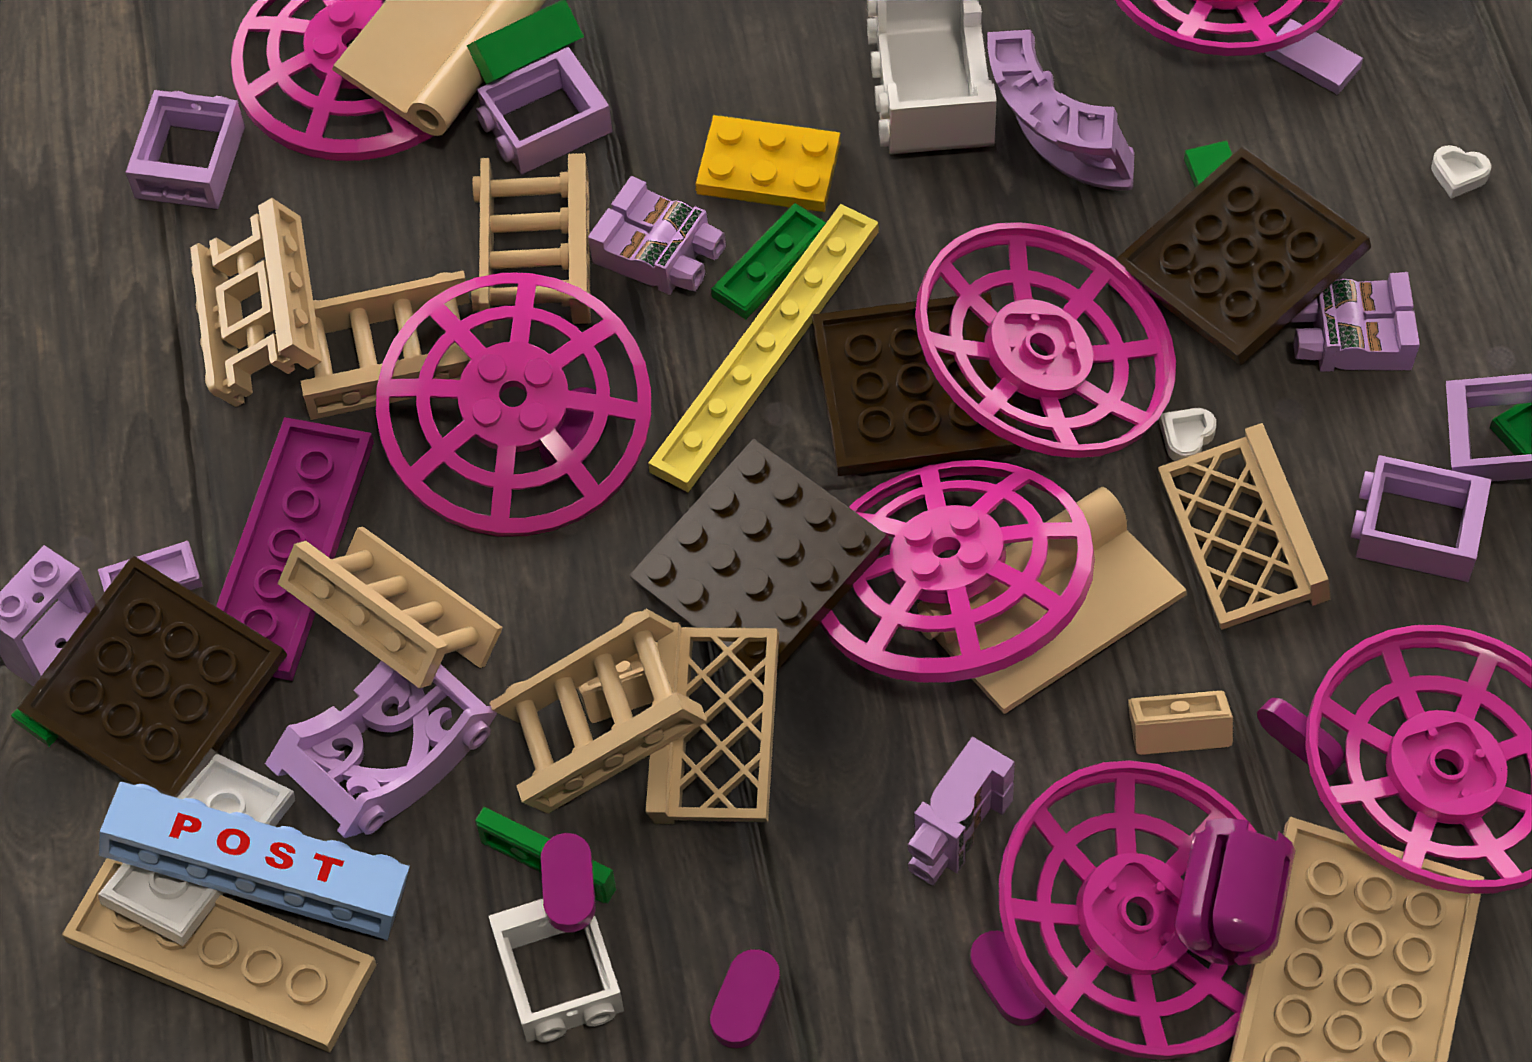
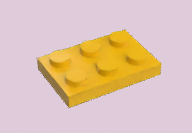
(768, 163)

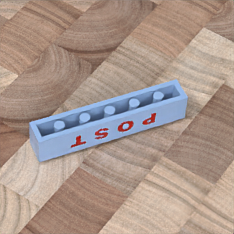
(253, 859)

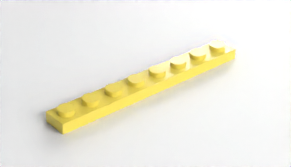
(763, 348)

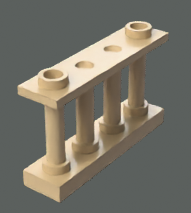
(570, 220)
(356, 389)
(389, 606)
(629, 737)

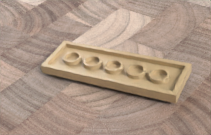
(236, 962)

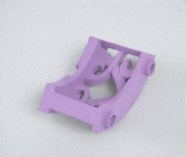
(1066, 133)
(312, 756)

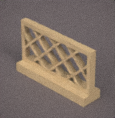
(1284, 519)
(667, 764)

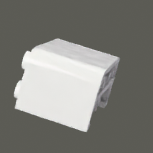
(931, 75)

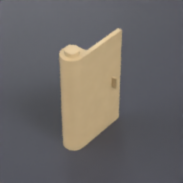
(418, 56)
(1124, 593)

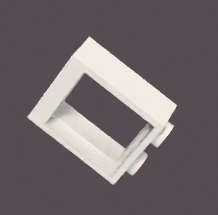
(529, 924)

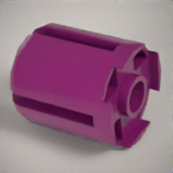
(1234, 893)

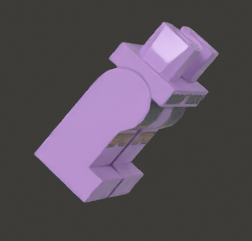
(654, 239)
(1360, 326)
(945, 830)

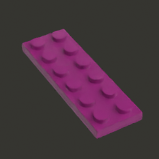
(299, 499)

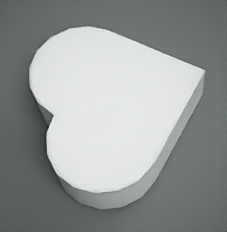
(1459, 170)
(1187, 431)

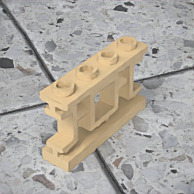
(284, 297)

